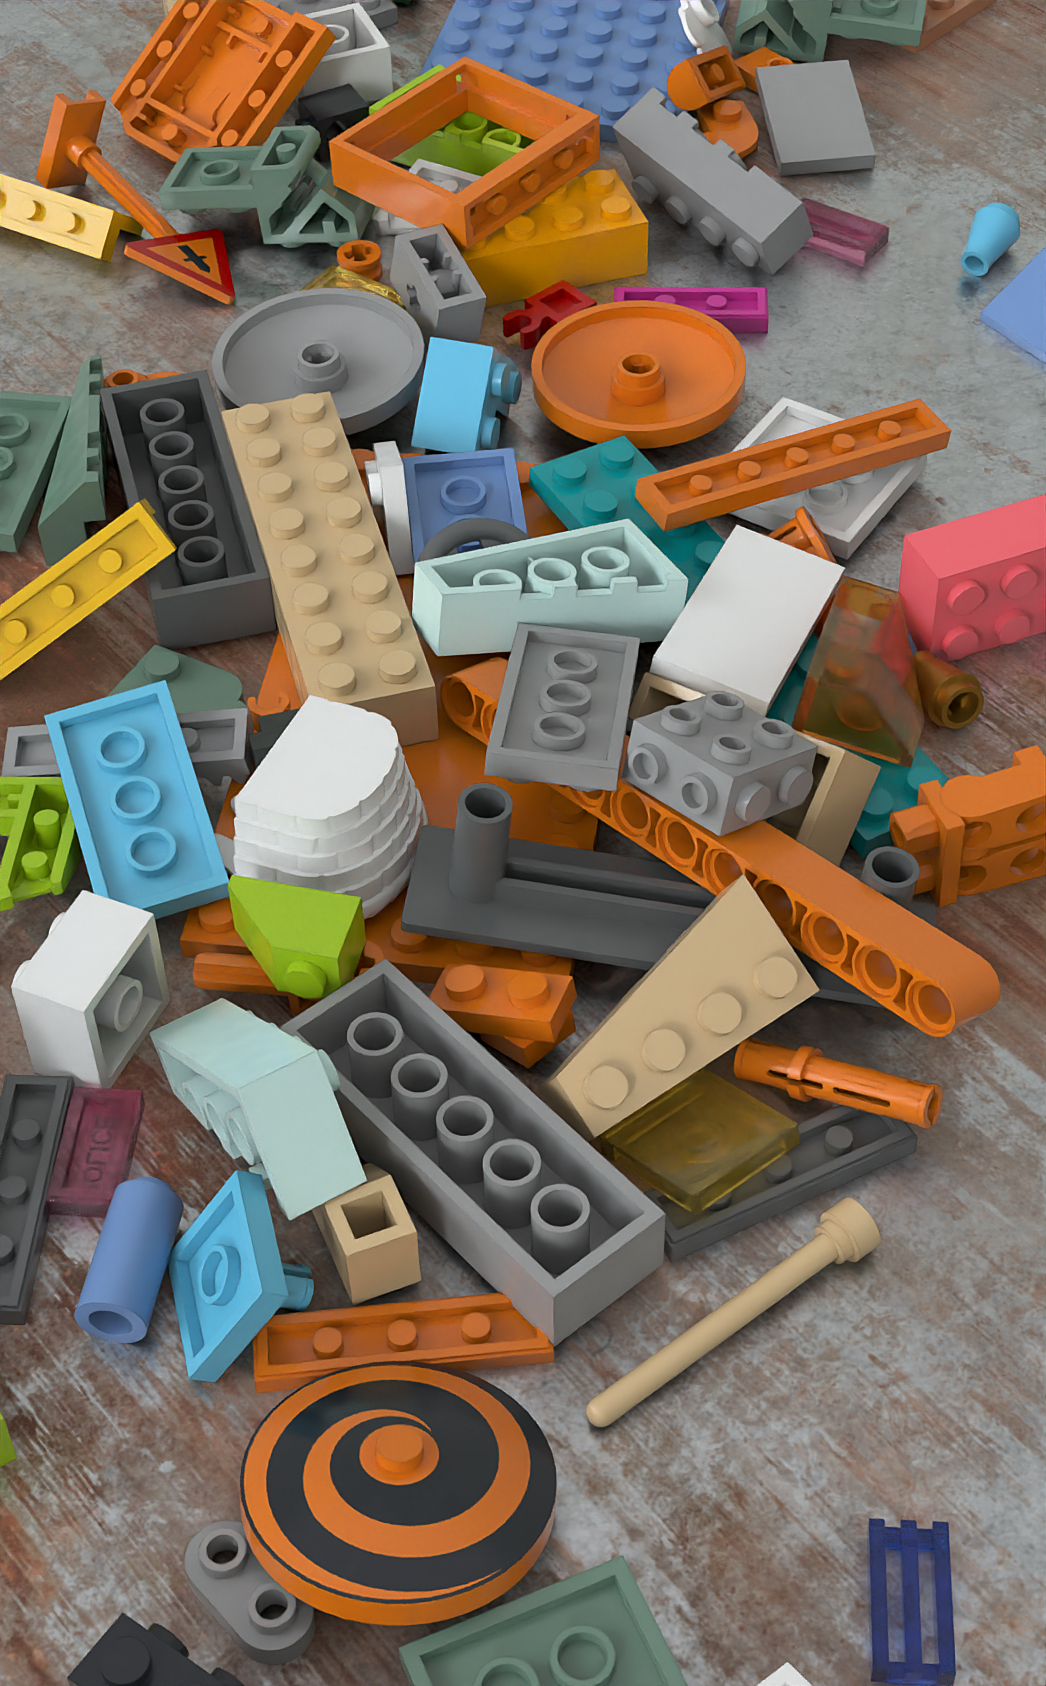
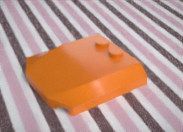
(218, 75)

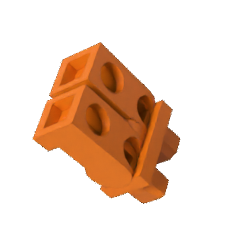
(977, 830)

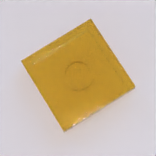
(699, 1140)

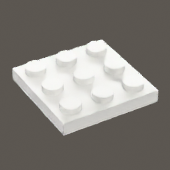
(842, 509)

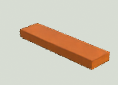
(448, 1332)

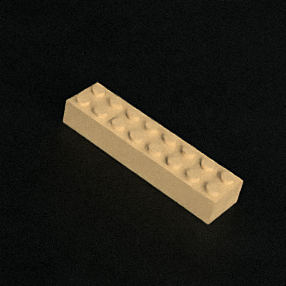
(329, 564)

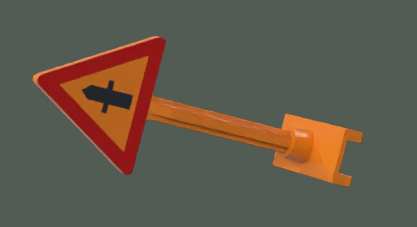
(71, 153)

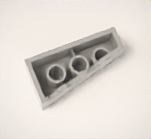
(710, 185)

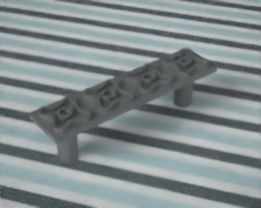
(583, 902)

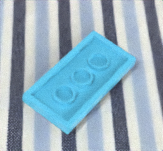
(138, 802)

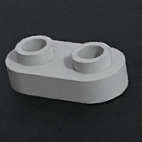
(241, 1590)

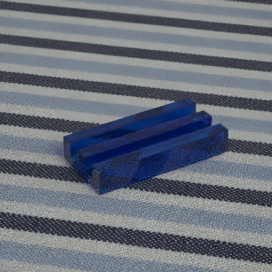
(910, 1540)

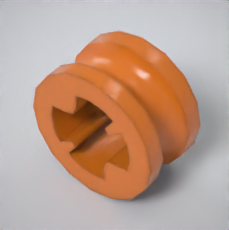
(361, 258)

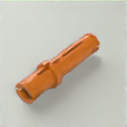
(810, 1074)

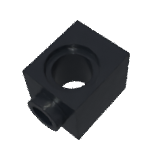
(331, 114)

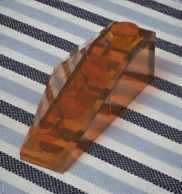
(863, 677)

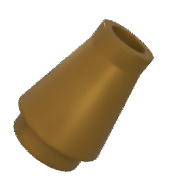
(947, 692)

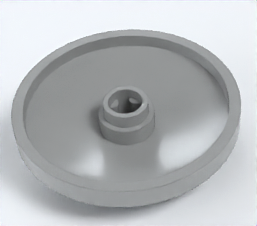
(319, 343)

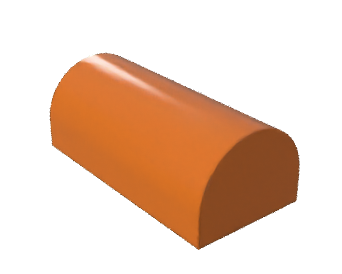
(704, 79)

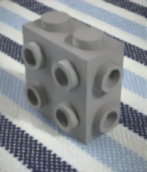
(719, 762)

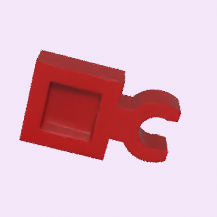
(544, 311)

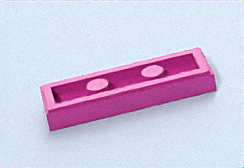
(734, 307)

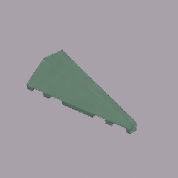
(79, 470)

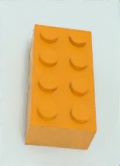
(576, 234)

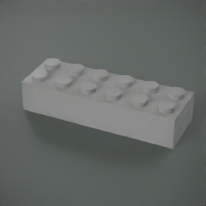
(482, 1154)

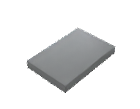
(814, 118)

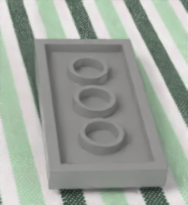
(563, 708)

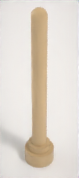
(843, 1235)

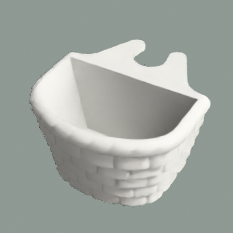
(330, 808)

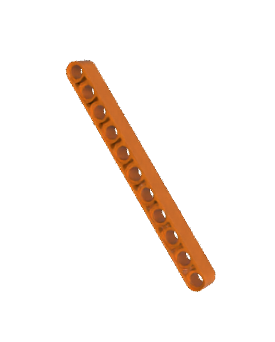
(812, 901)

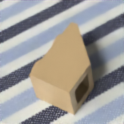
(371, 1237)

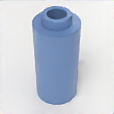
(129, 1261)

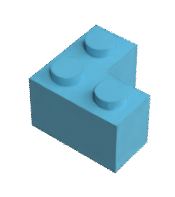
(461, 396)

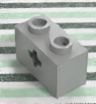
(437, 285)

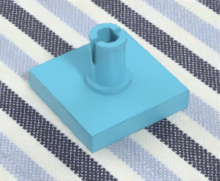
(231, 1277)

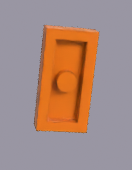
(505, 1000)

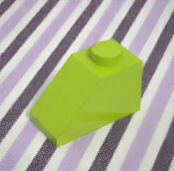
(299, 934)

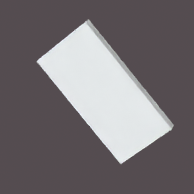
(748, 619)

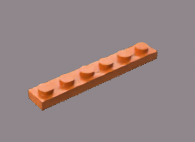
(791, 464)

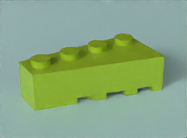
(463, 144)

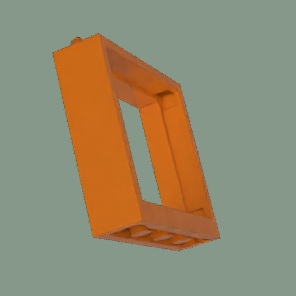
(563, 148)

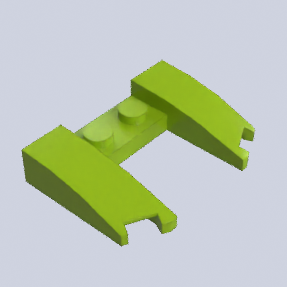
(41, 841)

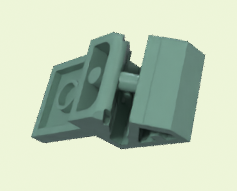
(802, 26)
(266, 180)

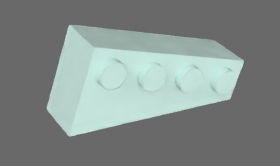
(577, 579)
(264, 1100)

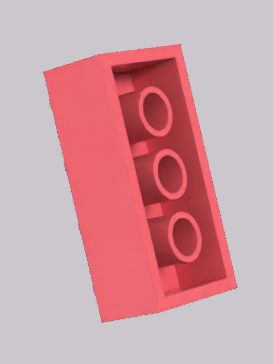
(976, 580)

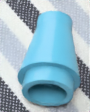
(990, 236)

